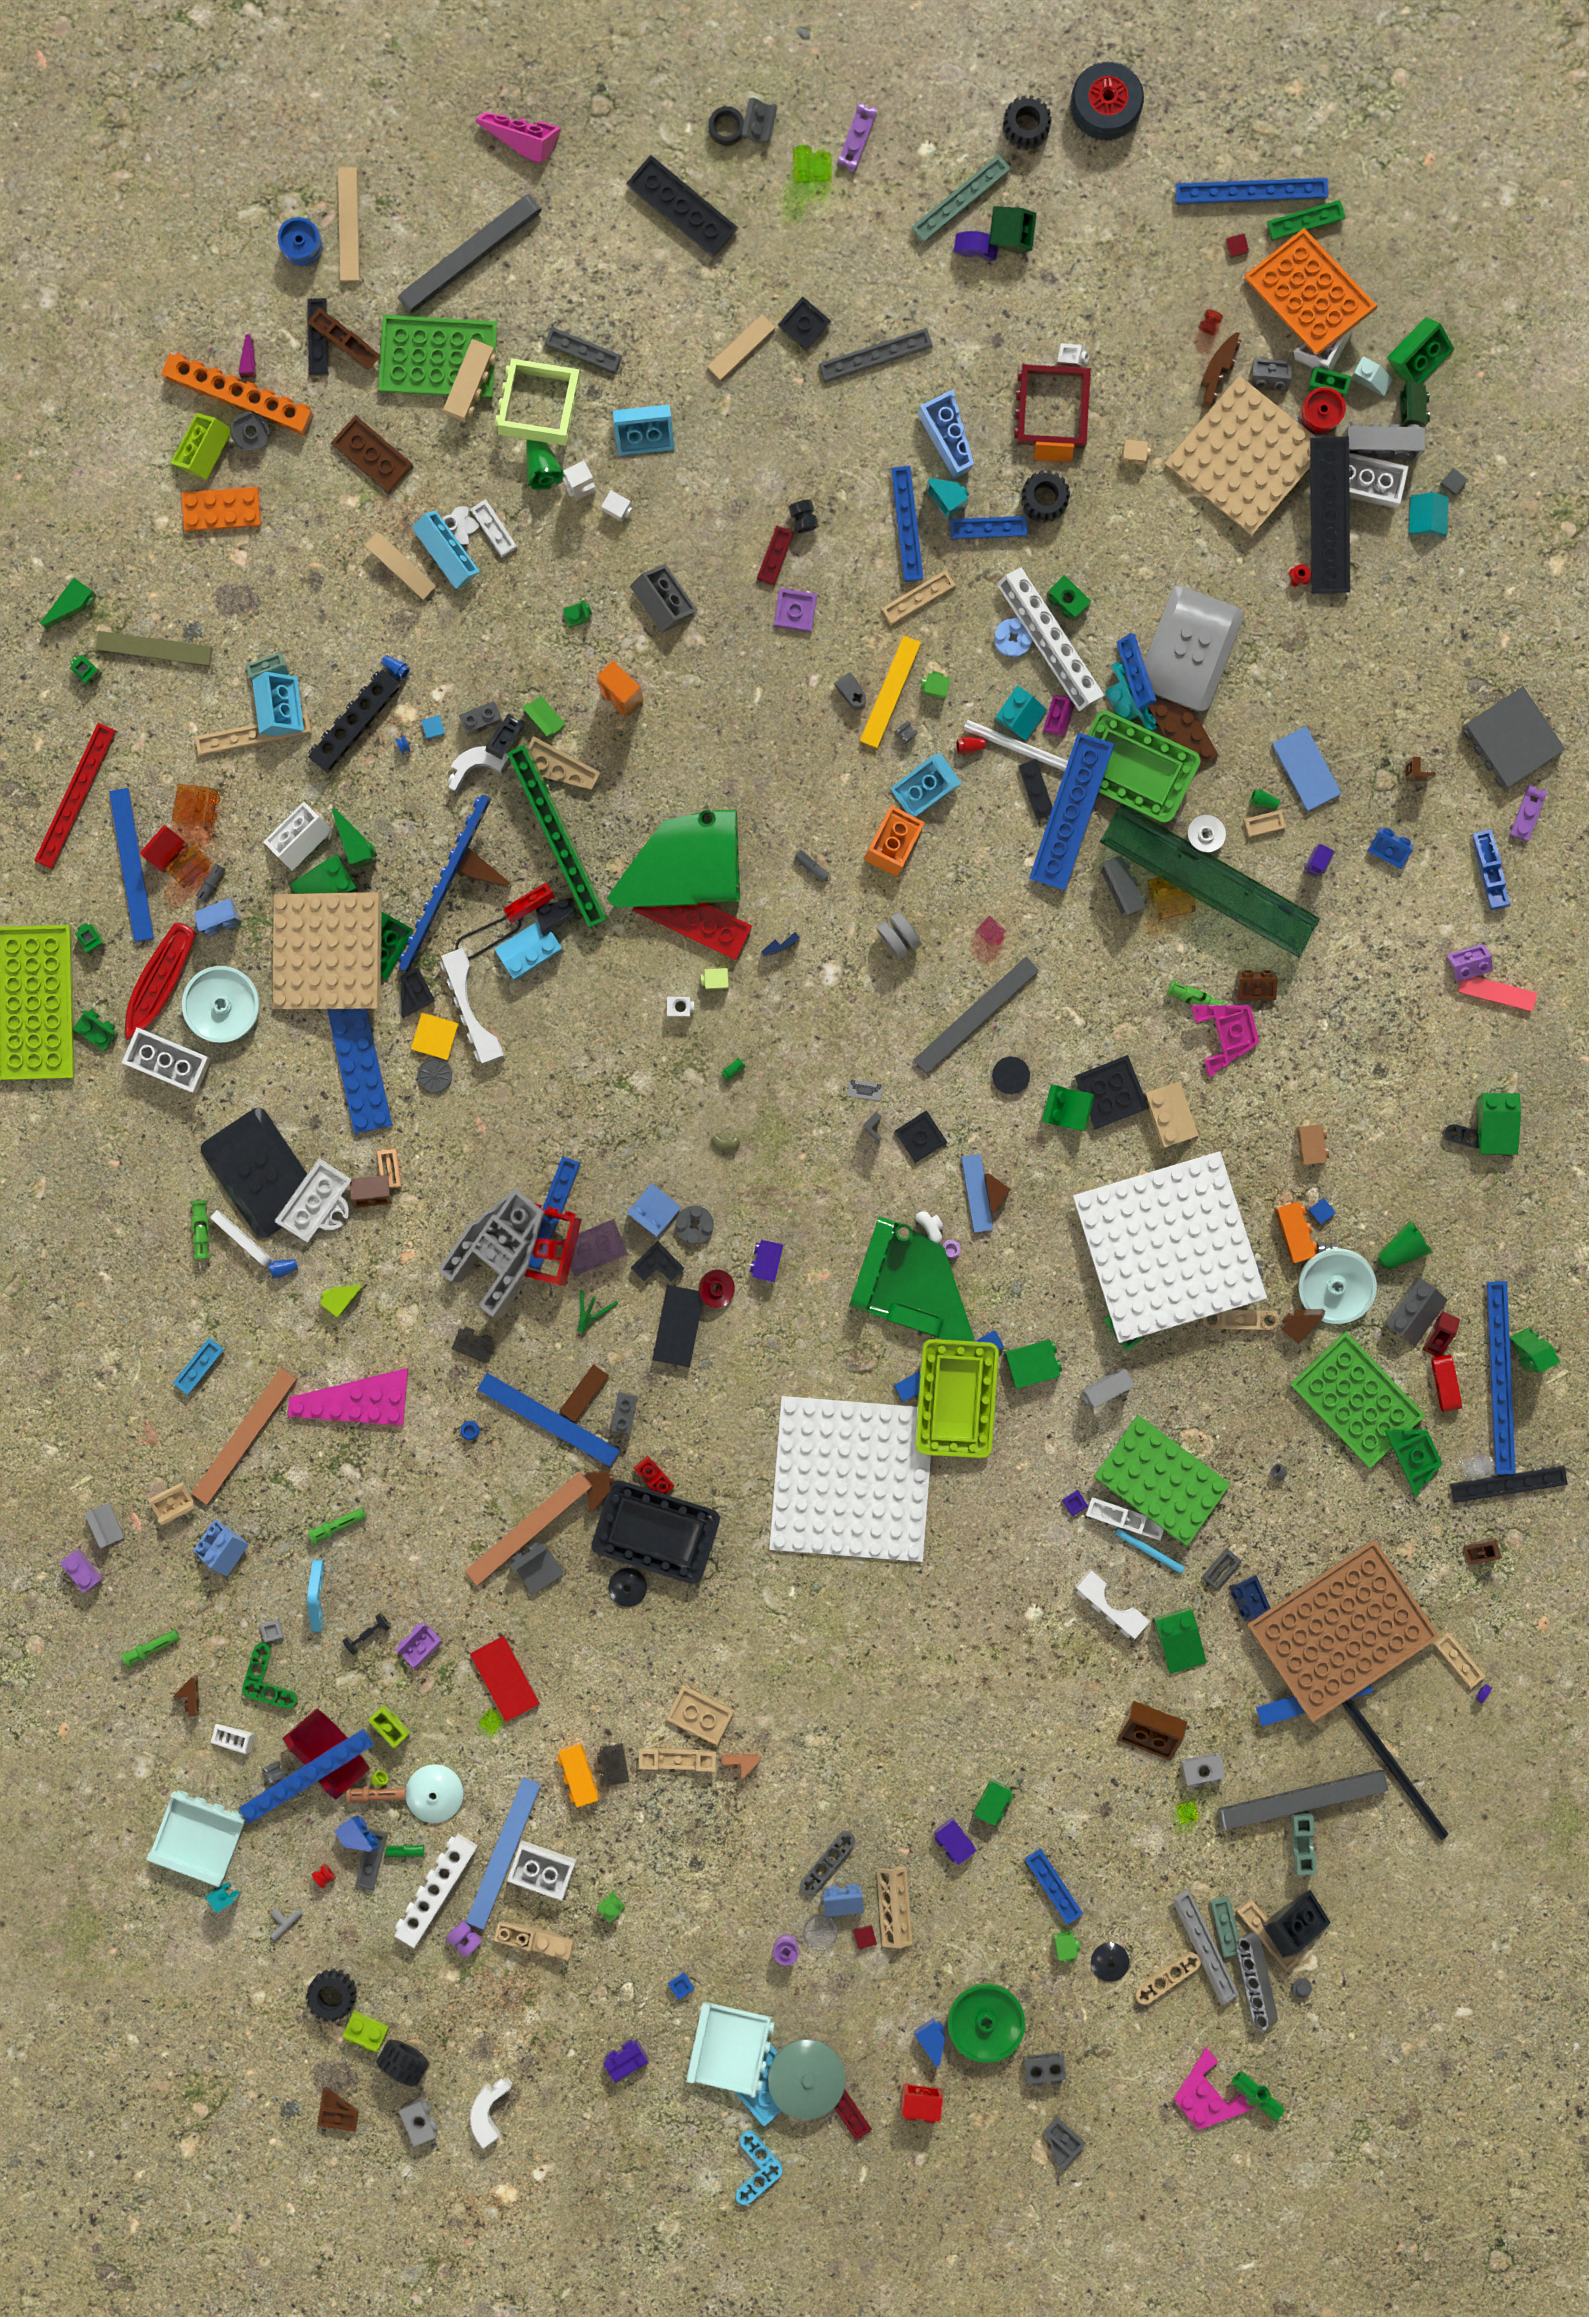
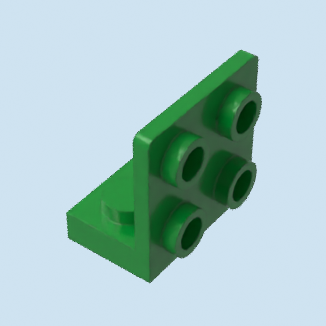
(1068, 1108)

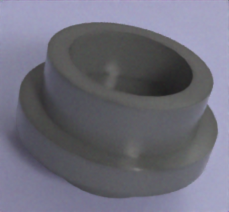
(1302, 1988)

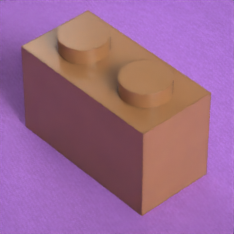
(1312, 1144)

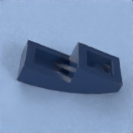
(774, 947)

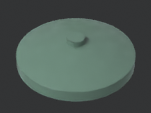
(806, 2079)

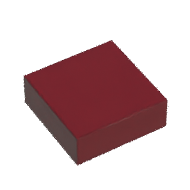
(1237, 245)
(865, 1936)

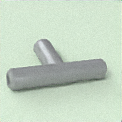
(285, 1923)

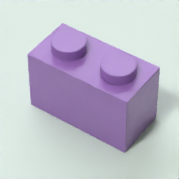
(81, 1570)

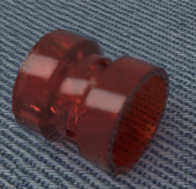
(1210, 322)

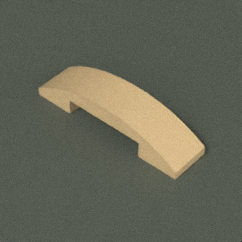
(677, 1759)

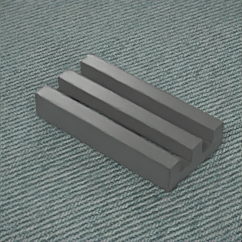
(1221, 1568)

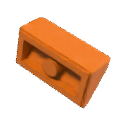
(1053, 451)

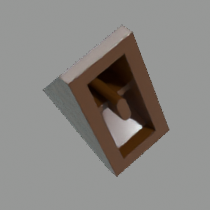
(996, 1191)
(1482, 1551)

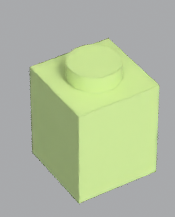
(715, 979)

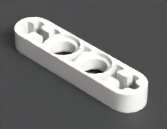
(241, 1238)

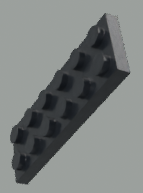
(682, 206)

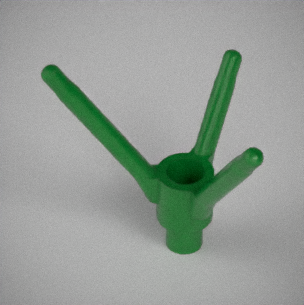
(587, 1318)

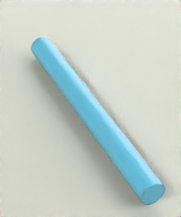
(1149, 1550)

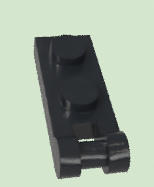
(505, 736)

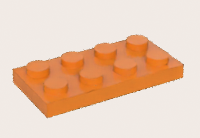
(221, 509)

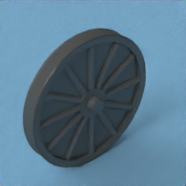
(434, 1074)

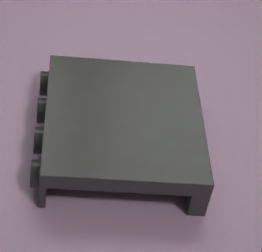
(1513, 738)

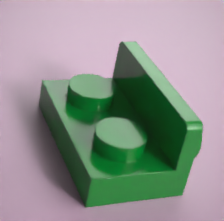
(96, 1030)

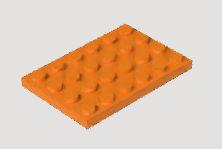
(1310, 292)

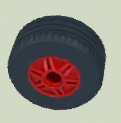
(1106, 101)

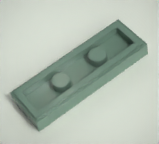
(1225, 1925)

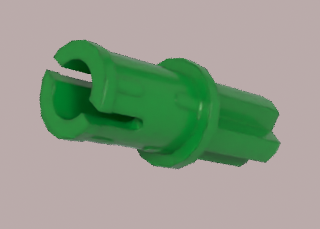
(405, 1851)

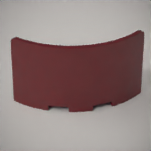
(315, 1737)

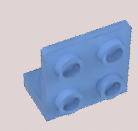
(654, 1210)

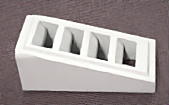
(248, 1742)

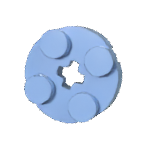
(1012, 648)

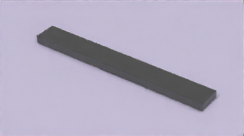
(976, 1015)

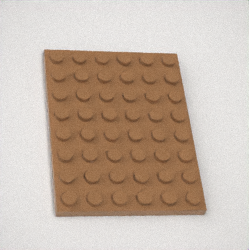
(1343, 1630)

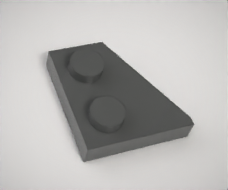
(1063, 2142)

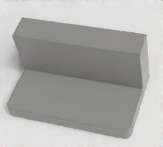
(104, 1525)

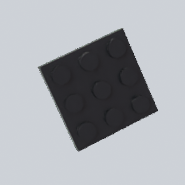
(1114, 1090)

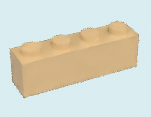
(469, 381)

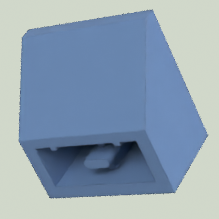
(217, 917)
(220, 1548)
(843, 1900)

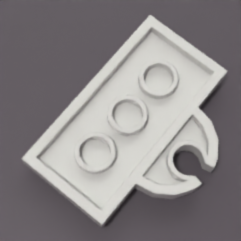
(316, 1202)

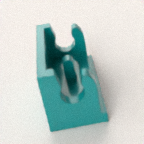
(220, 1899)

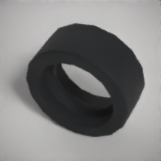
(726, 111)

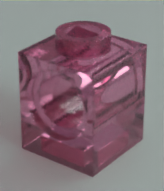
(991, 931)

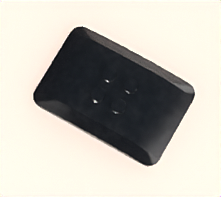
(255, 1168)
(655, 1532)

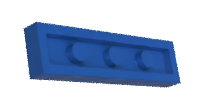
(988, 527)
(1136, 671)
(1053, 1886)

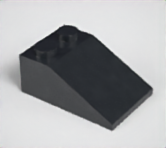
(1296, 1924)

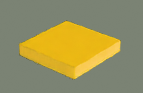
(434, 1036)

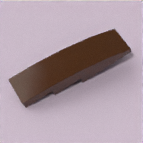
(344, 339)

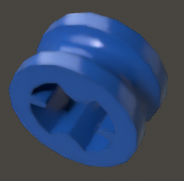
(403, 744)

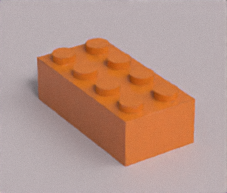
(619, 688)

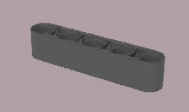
(1257, 1981)

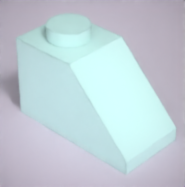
(1372, 376)

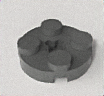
(260, 434)
(705, 1226)

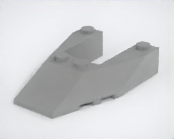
(502, 1240)

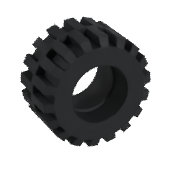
(1029, 107)
(1050, 481)
(325, 2010)
(402, 2063)

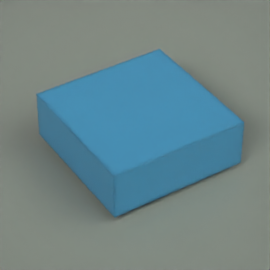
(433, 727)

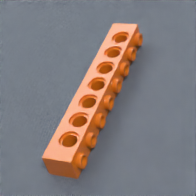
(176, 363)

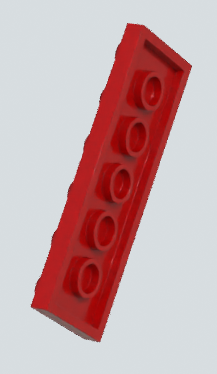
(702, 924)

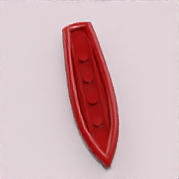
(158, 978)

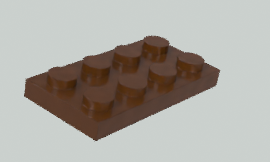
(1183, 727)

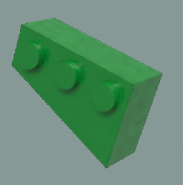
(1534, 1353)

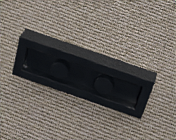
(1036, 789)

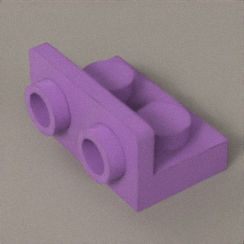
(1470, 962)

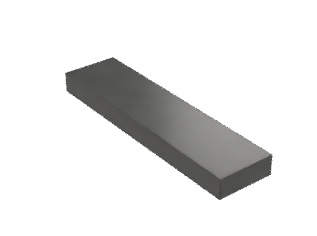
(583, 350)

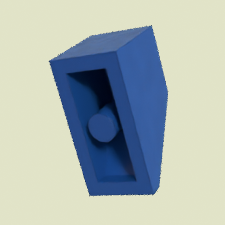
(932, 2039)

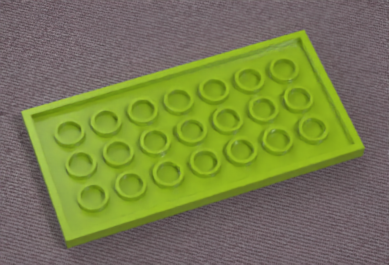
(36, 1002)

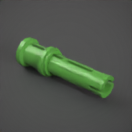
(328, 1529)
(142, 1652)

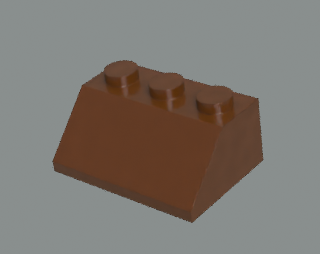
(1152, 1730)

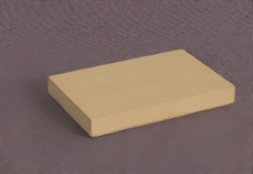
(699, 1715)

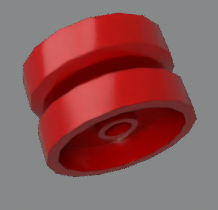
(1313, 408)

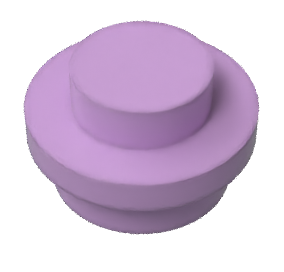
(952, 1249)

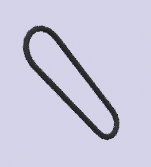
(486, 926)

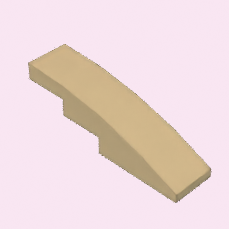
(400, 565)

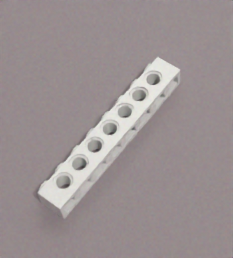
(1050, 639)

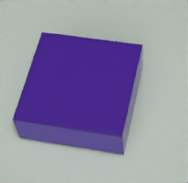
(1074, 1503)

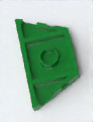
(1415, 1455)

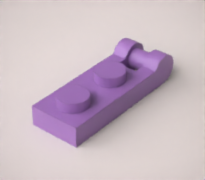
(1528, 813)

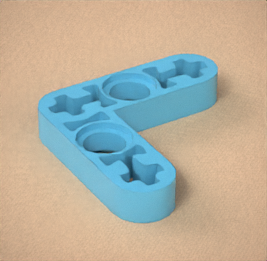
(313, 1596)
(764, 2165)

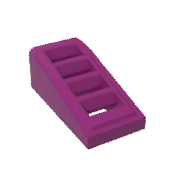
(247, 363)

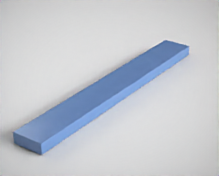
(503, 1853)

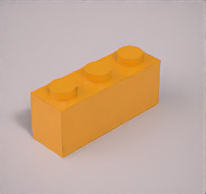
(578, 1775)

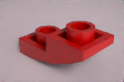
(653, 1475)

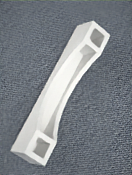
(458, 970)

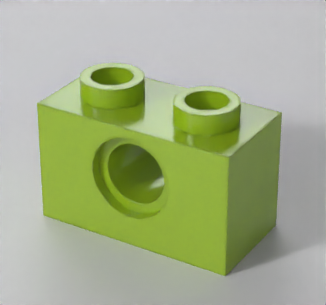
(389, 1726)

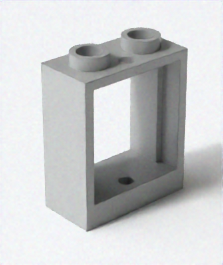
(1107, 1388)

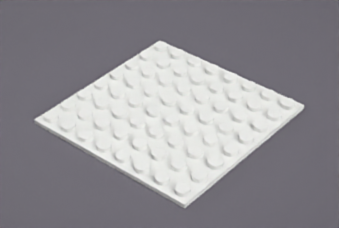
(1169, 1247)
(849, 1480)

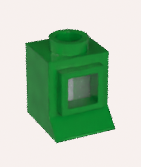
(84, 669)
(89, 937)

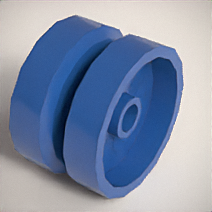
(298, 230)

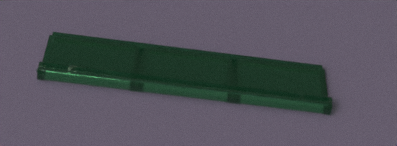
(1210, 880)

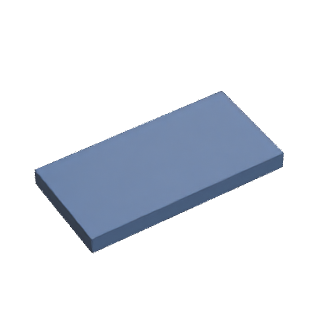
(1306, 768)

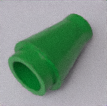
(1262, 799)

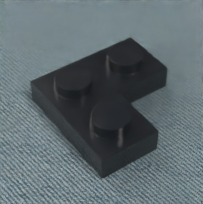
(658, 1258)

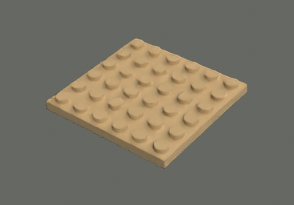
(1244, 455)
(327, 951)

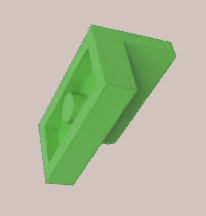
(544, 717)

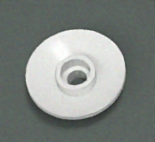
(1211, 826)

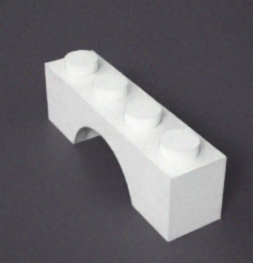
(1130, 1620)

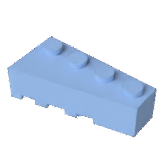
(947, 432)

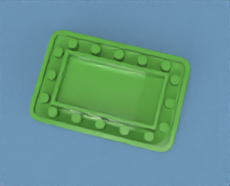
(1144, 767)

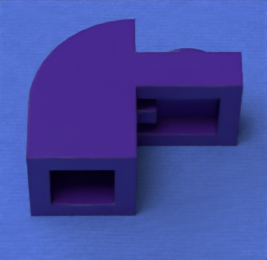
(974, 244)

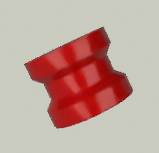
(323, 1876)

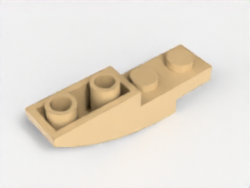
(534, 1939)

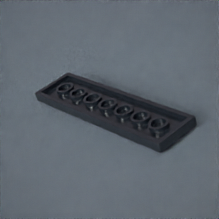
(1330, 515)

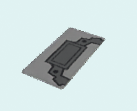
(865, 1090)

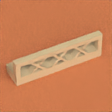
(898, 1907)

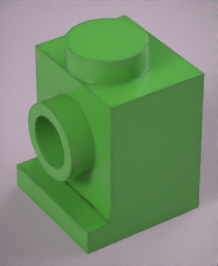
(610, 1906)

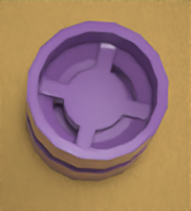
(458, 1934)
(786, 1949)

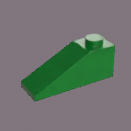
(71, 602)

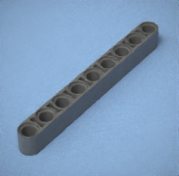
(469, 253)
(1302, 1799)

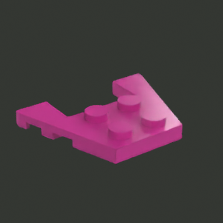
(1234, 1028)
(1202, 2101)

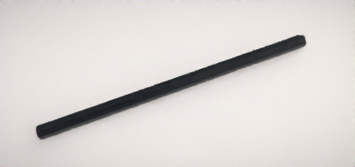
(1395, 1769)

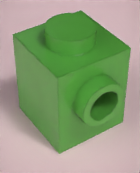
(935, 685)
(1066, 1946)

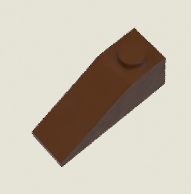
(476, 868)

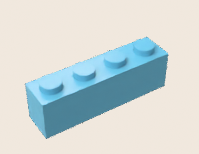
(445, 549)

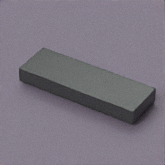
(371, 1862)

